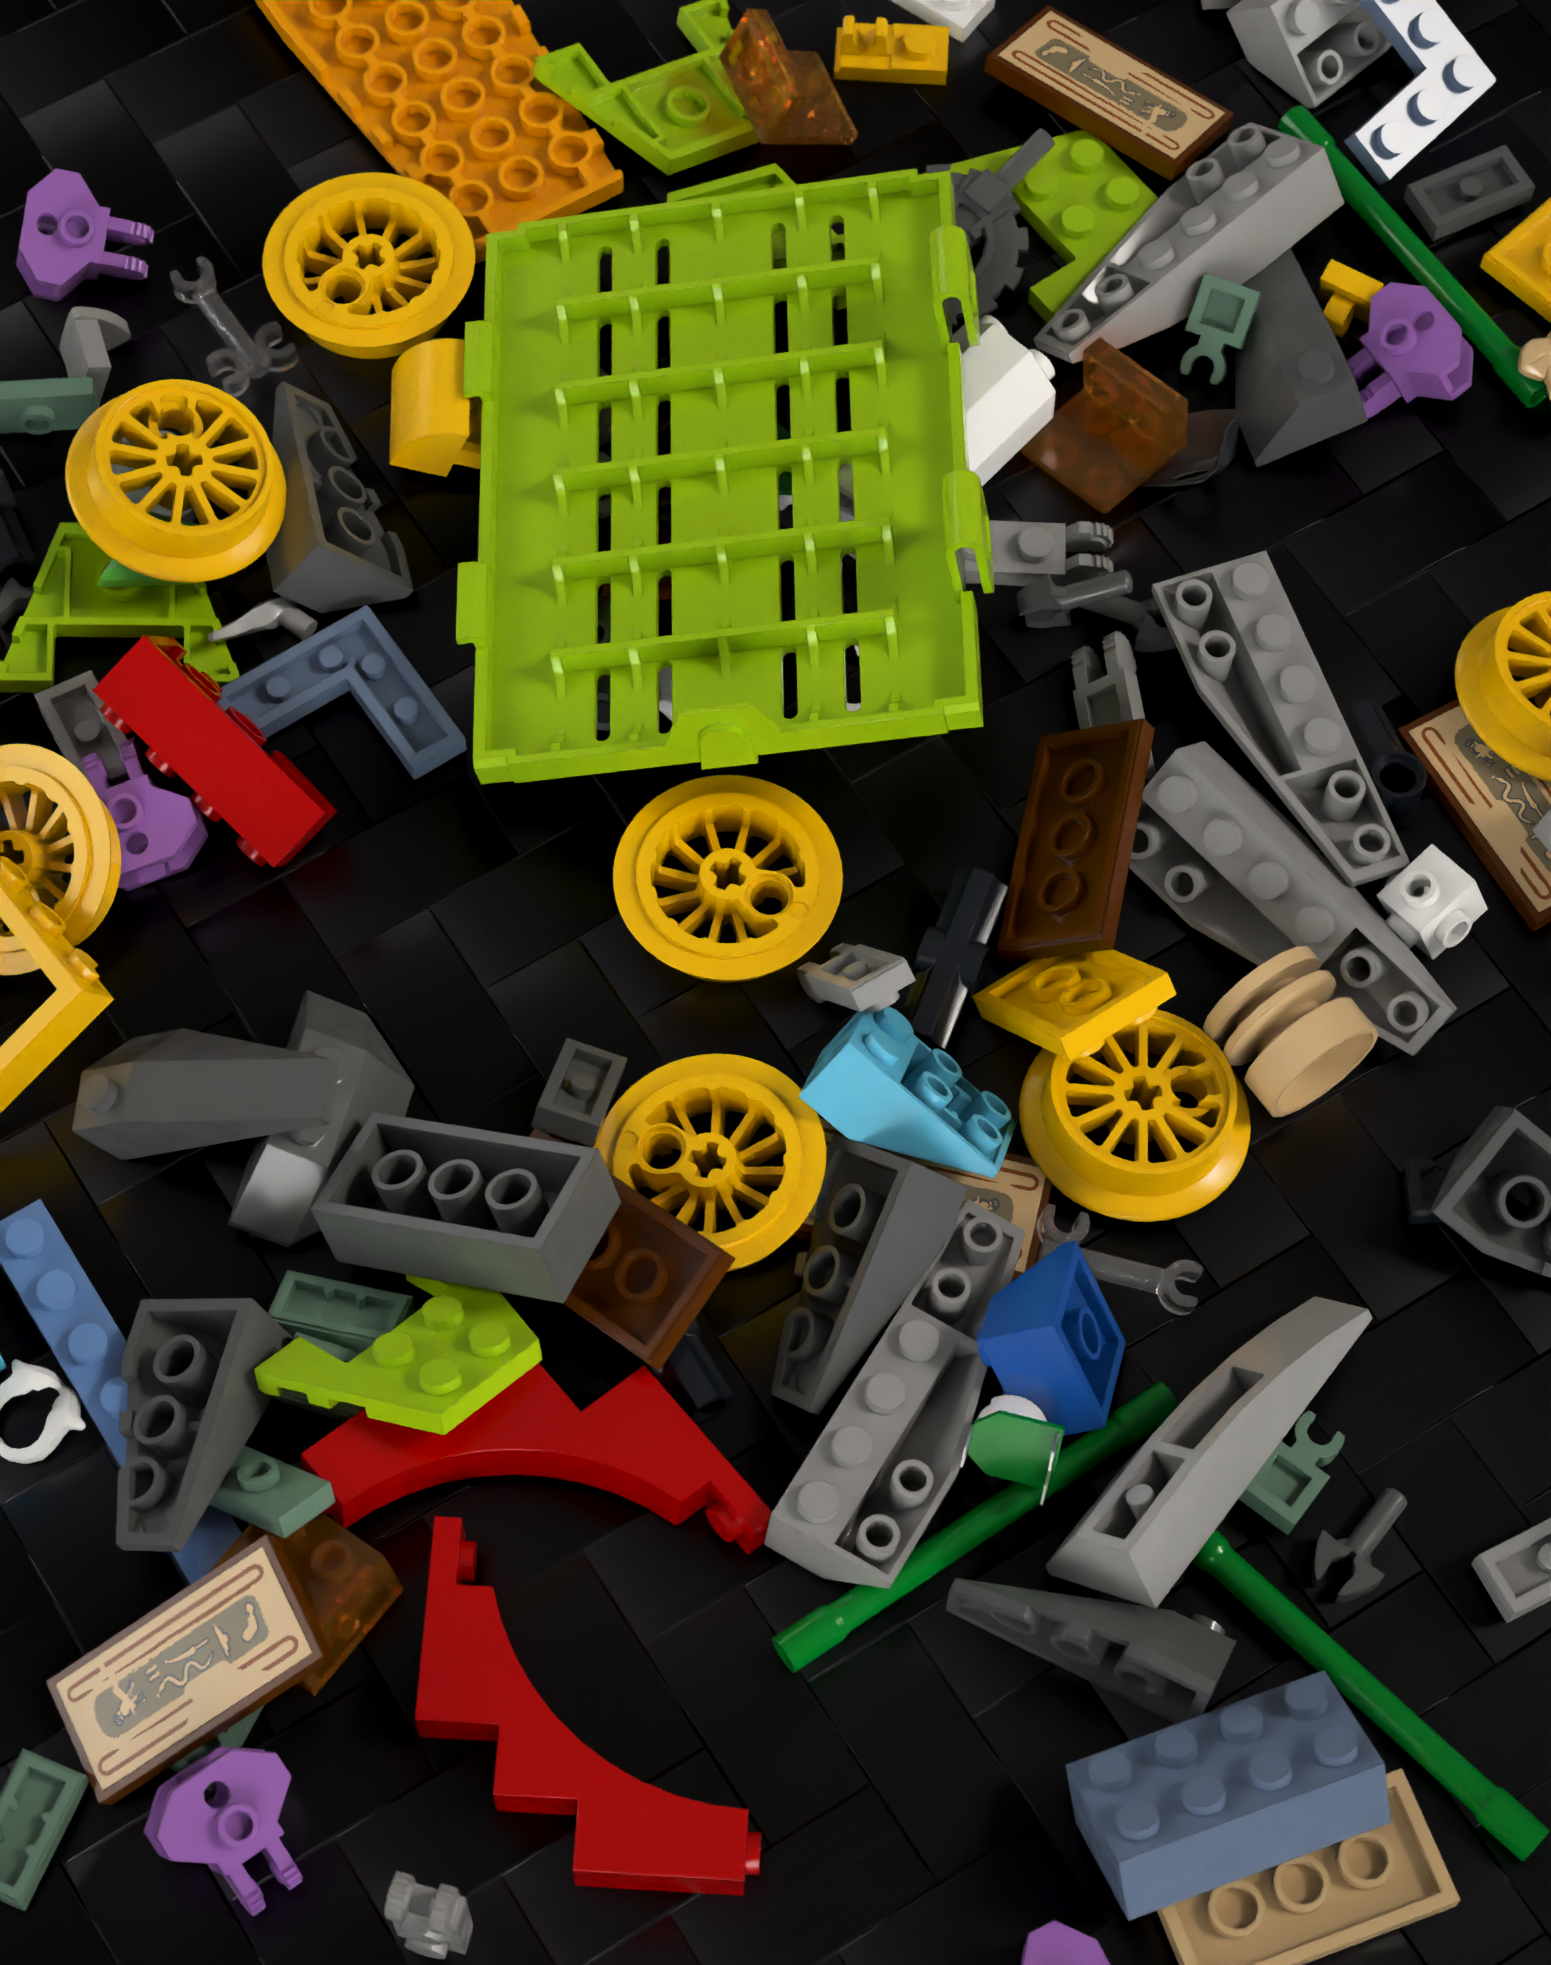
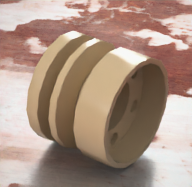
(1290, 1031)

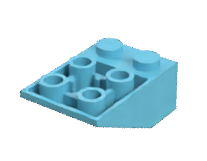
(902, 1096)

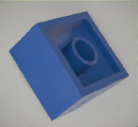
(1055, 1341)

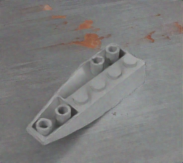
(1307, 44)
(1219, 220)
(1276, 705)
(1264, 888)
(903, 1420)
(1205, 1456)

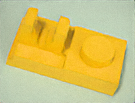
(891, 52)

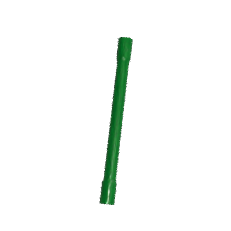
(1418, 259)
(833, 1621)
(1489, 1803)

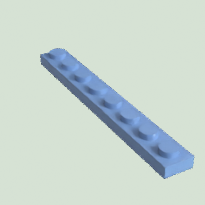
(90, 1352)

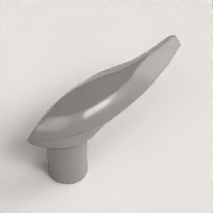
(268, 616)

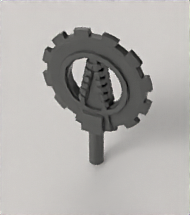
(987, 213)

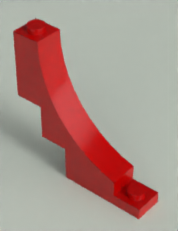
(623, 1443)
(624, 1827)

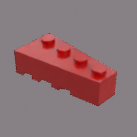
(212, 751)

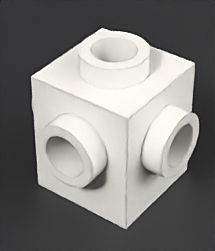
(1432, 903)

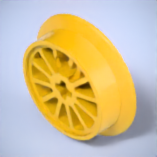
(368, 266)
(179, 477)
(1494, 700)
(744, 807)
(40, 850)
(1138, 1108)
(646, 1123)

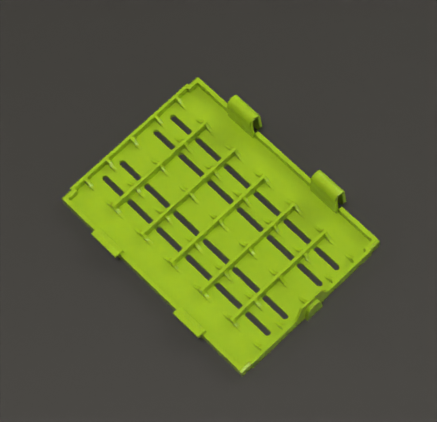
(541, 480)

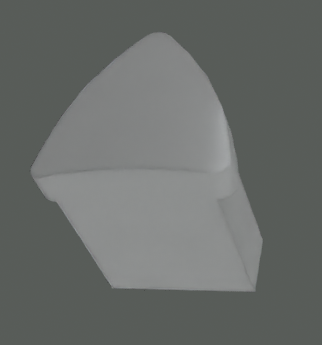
(87, 339)

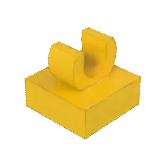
(1346, 296)

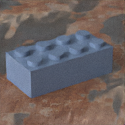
(1228, 1794)

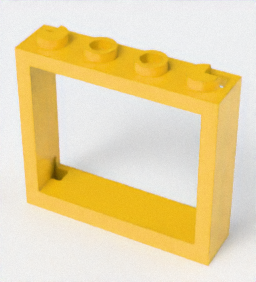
(72, 971)

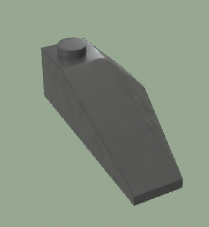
(1291, 369)
(330, 541)
(197, 1092)
(1502, 1191)
(869, 1246)
(187, 1411)
(1128, 1649)

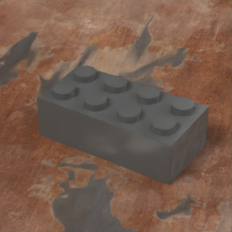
(467, 1206)

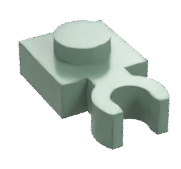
(1221, 317)
(1291, 1476)

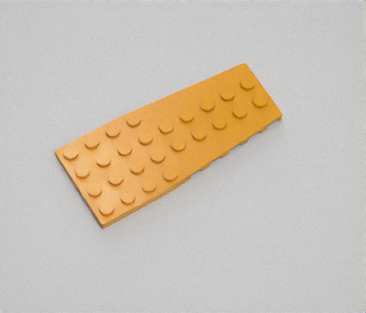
(454, 104)

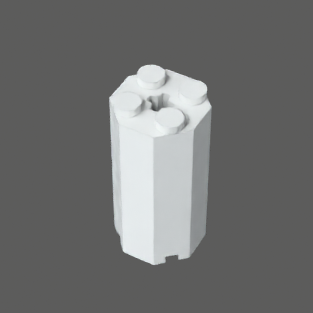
(1005, 402)

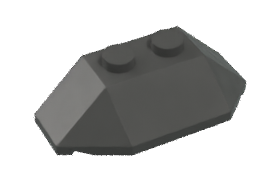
(294, 1166)

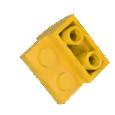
(429, 413)

